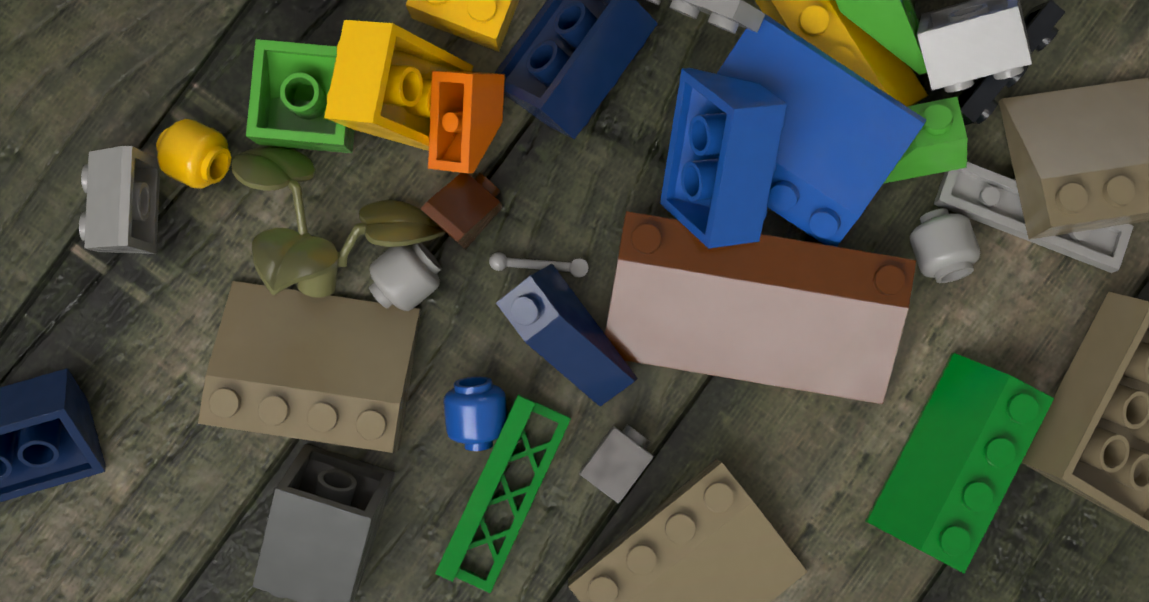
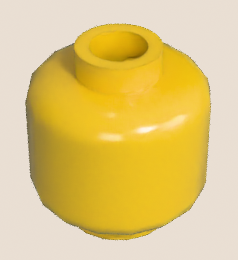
(193, 154)

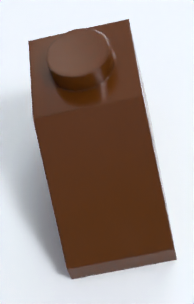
(464, 207)

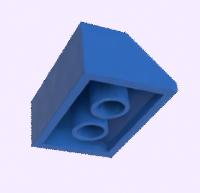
(722, 157)

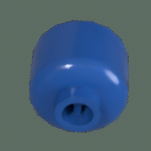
(475, 412)

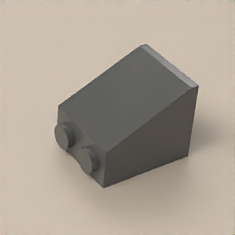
(322, 527)

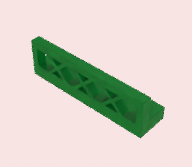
(486, 487)

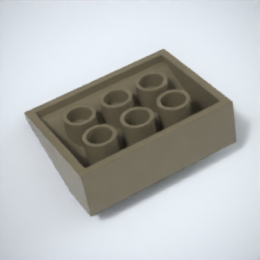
(1080, 156)
(311, 368)
(1100, 415)
(694, 548)

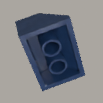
(573, 58)
(46, 435)

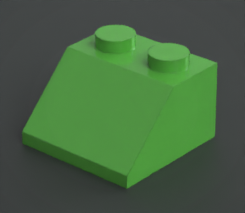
(291, 98)

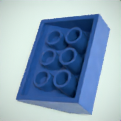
(836, 134)

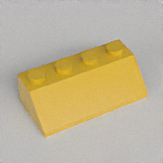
(847, 43)

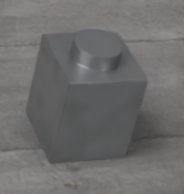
(617, 462)

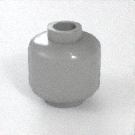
(945, 246)
(404, 276)

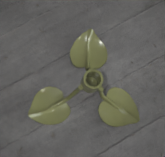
(310, 261)

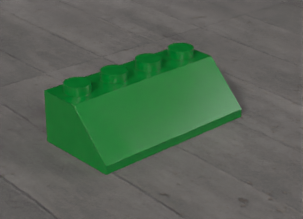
(959, 460)

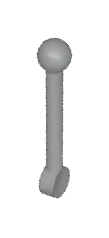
(499, 261)

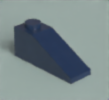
(566, 335)

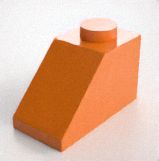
(463, 118)

